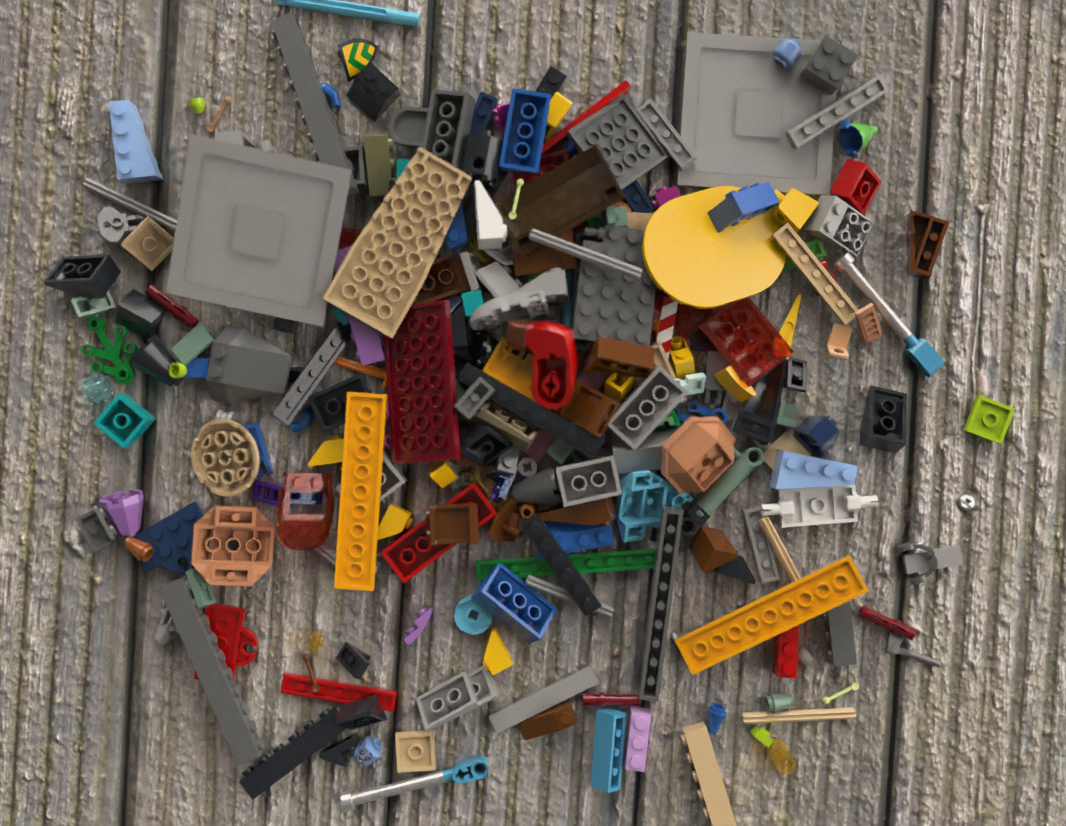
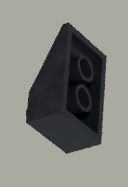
(84, 275)
(884, 420)

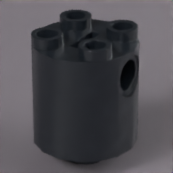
(482, 151)

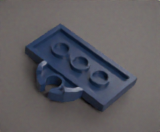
(171, 539)

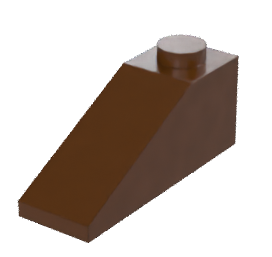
(549, 721)

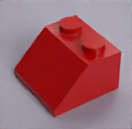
(856, 185)

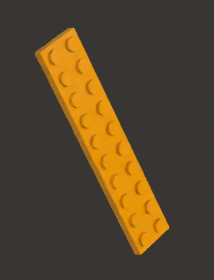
(360, 491)
(771, 614)

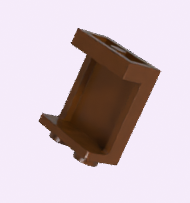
(589, 409)
(453, 523)

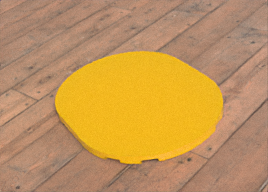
(706, 266)

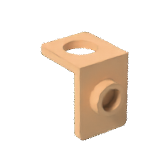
(838, 340)

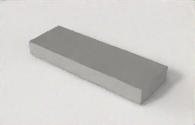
(945, 556)

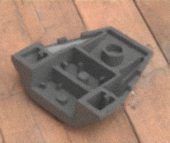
(246, 367)

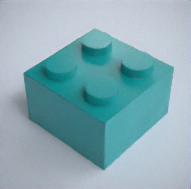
(124, 420)

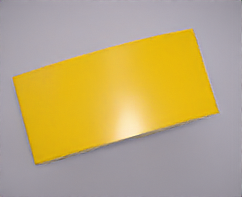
(733, 385)

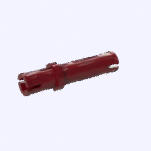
(178, 311)
(906, 631)
(601, 699)

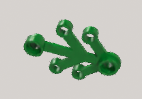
(112, 352)

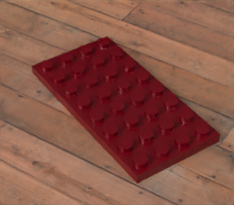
(422, 386)

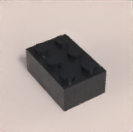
(331, 402)

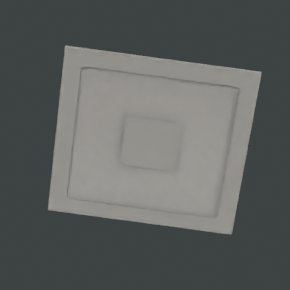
(738, 116)
(257, 230)

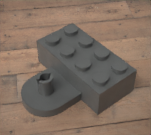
(438, 128)

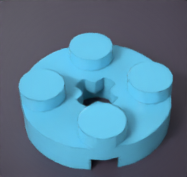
(468, 624)

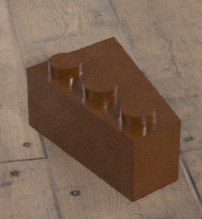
(924, 242)
(619, 356)

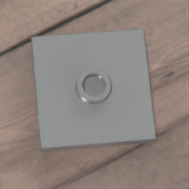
(471, 265)

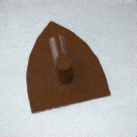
(506, 523)

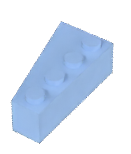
(131, 146)
(805, 471)

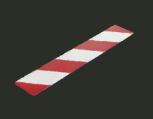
(667, 323)

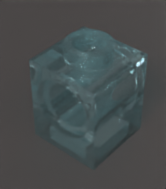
(98, 388)

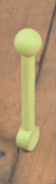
(512, 215)
(854, 686)

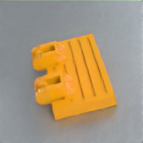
(511, 368)

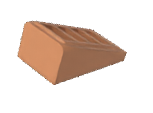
(869, 326)

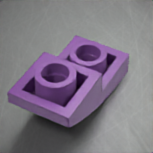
(421, 620)

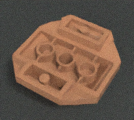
(697, 454)
(232, 566)

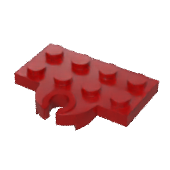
(228, 625)

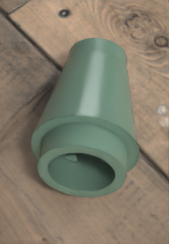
(777, 702)

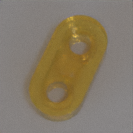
(486, 483)
(780, 754)

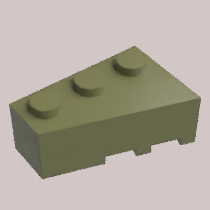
(379, 162)

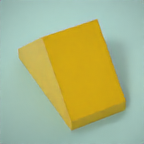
(442, 473)

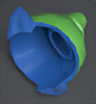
(855, 137)

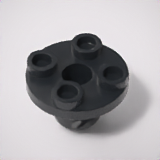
(482, 347)

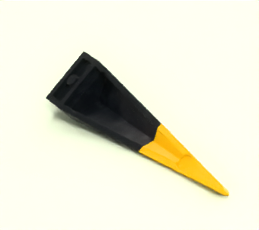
(759, 414)

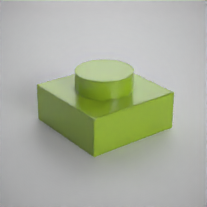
(762, 735)

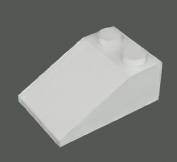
(489, 224)

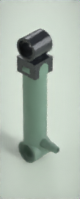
(700, 510)

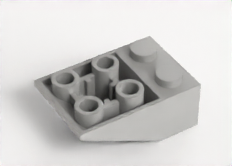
(839, 225)

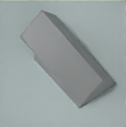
(645, 457)
(456, 697)

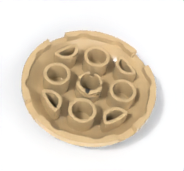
(211, 462)

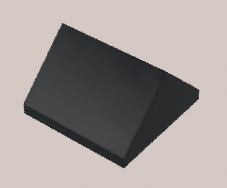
(139, 314)
(483, 444)
(361, 713)

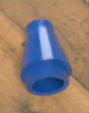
(716, 715)

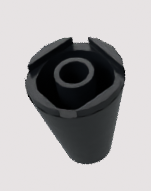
(155, 361)

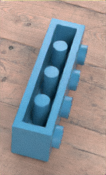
(608, 749)

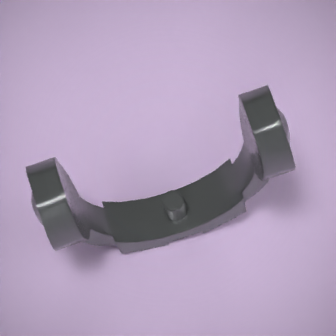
(921, 577)

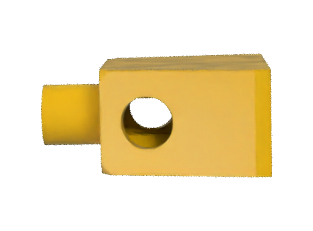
(793, 208)

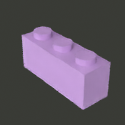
(637, 738)

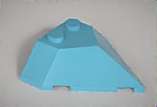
(641, 502)

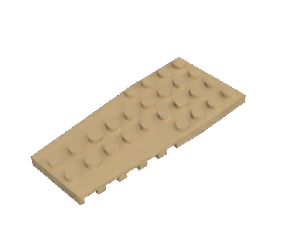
(399, 244)

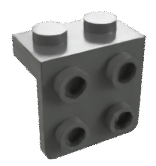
(96, 529)

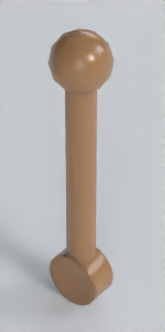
(210, 128)

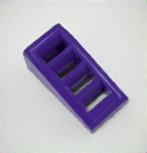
(257, 492)

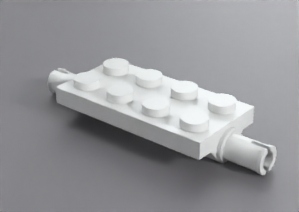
(818, 505)

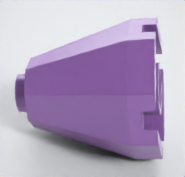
(124, 511)

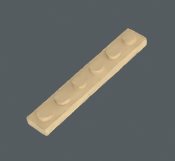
(815, 273)

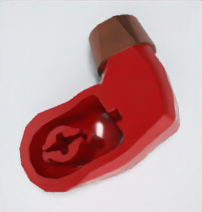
(553, 359)

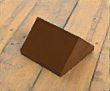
(711, 548)

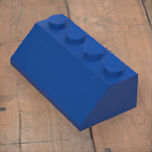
(524, 132)
(579, 536)
(514, 603)

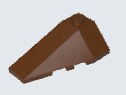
(588, 513)

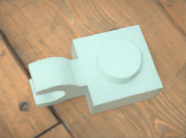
(693, 383)

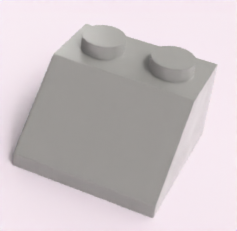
(498, 279)

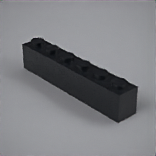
(291, 754)

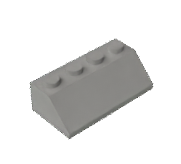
(646, 406)

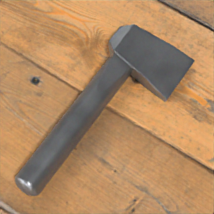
(893, 648)

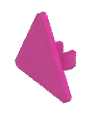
(501, 118)

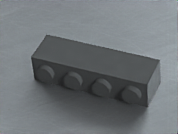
(839, 635)

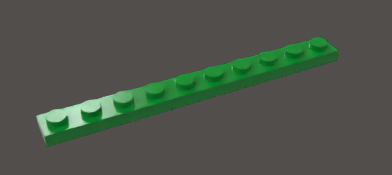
(584, 562)

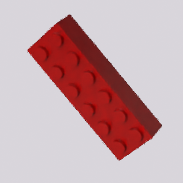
(412, 550)

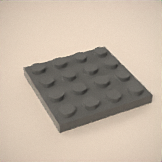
(623, 140)

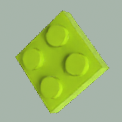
(989, 419)

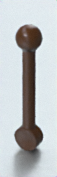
(316, 688)

